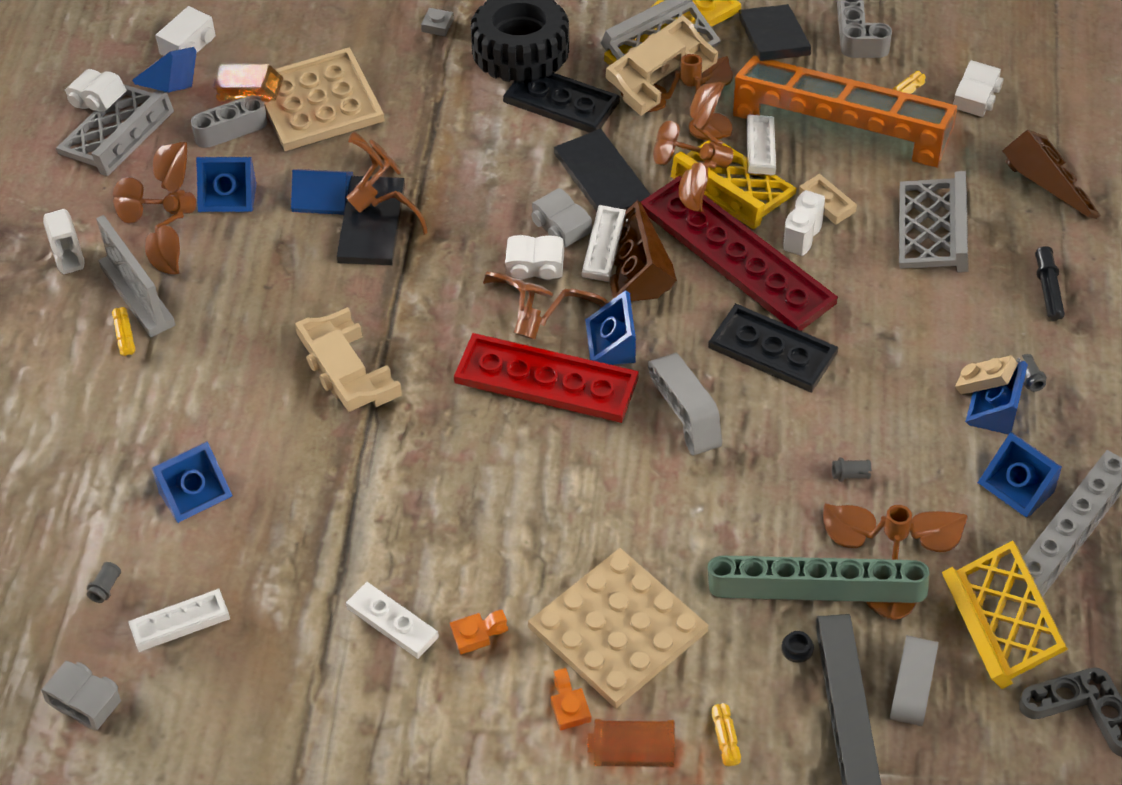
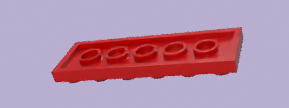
(546, 377)

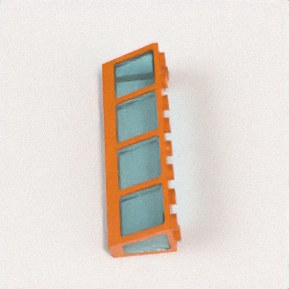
(847, 103)

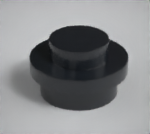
(797, 647)

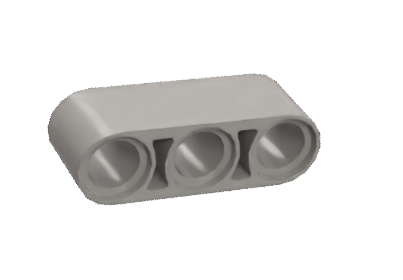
(229, 121)
(914, 680)

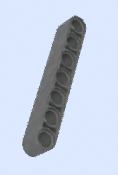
(847, 701)

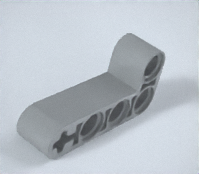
(861, 38)
(689, 402)

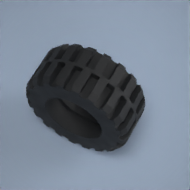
(520, 38)

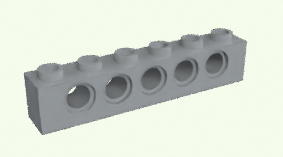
(1072, 524)

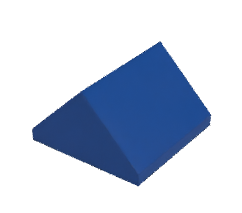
(170, 72)
(225, 184)
(319, 191)
(612, 332)
(997, 406)
(1021, 475)
(191, 482)

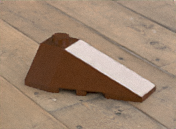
(1041, 162)
(641, 260)

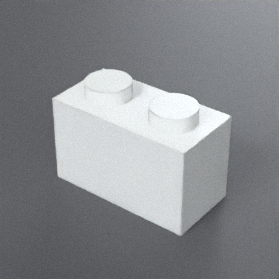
(186, 30)

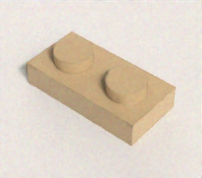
(837, 204)
(986, 374)

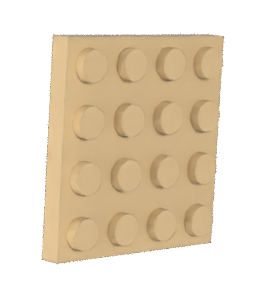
(322, 100)
(618, 627)

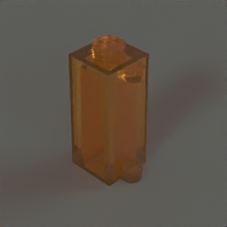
(244, 80)
(632, 743)

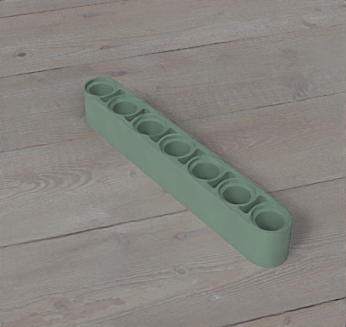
(818, 579)

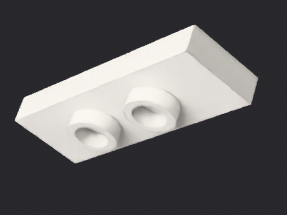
(761, 144)
(603, 243)
(179, 620)
(392, 620)

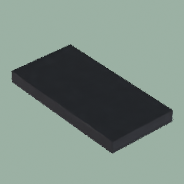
(774, 32)
(564, 101)
(600, 171)
(373, 233)
(773, 347)

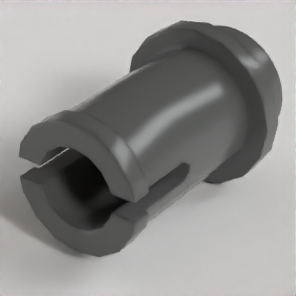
(1034, 378)
(851, 469)
(100, 588)

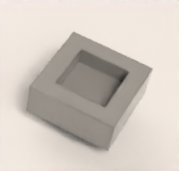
(437, 22)

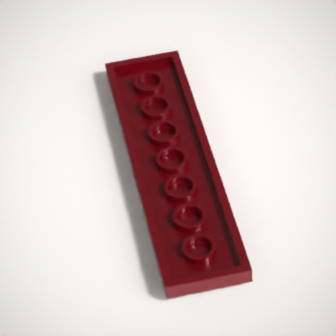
(741, 257)

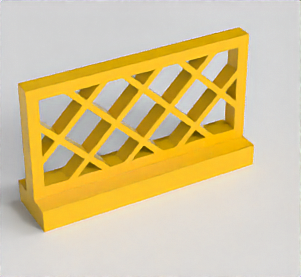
(726, 191)
(983, 631)

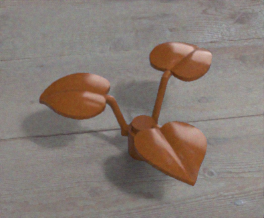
(692, 75)
(714, 153)
(169, 167)
(365, 193)
(528, 317)
(936, 529)

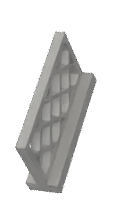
(649, 20)
(123, 136)
(957, 227)
(132, 282)

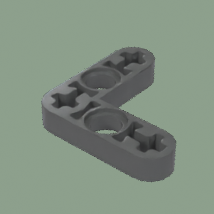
(1083, 695)

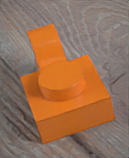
(474, 633)
(569, 705)

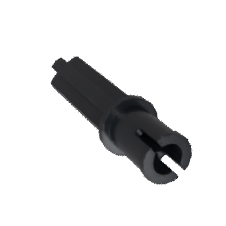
(1048, 273)

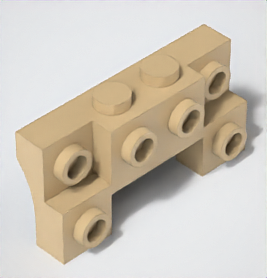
(655, 59)
(339, 365)

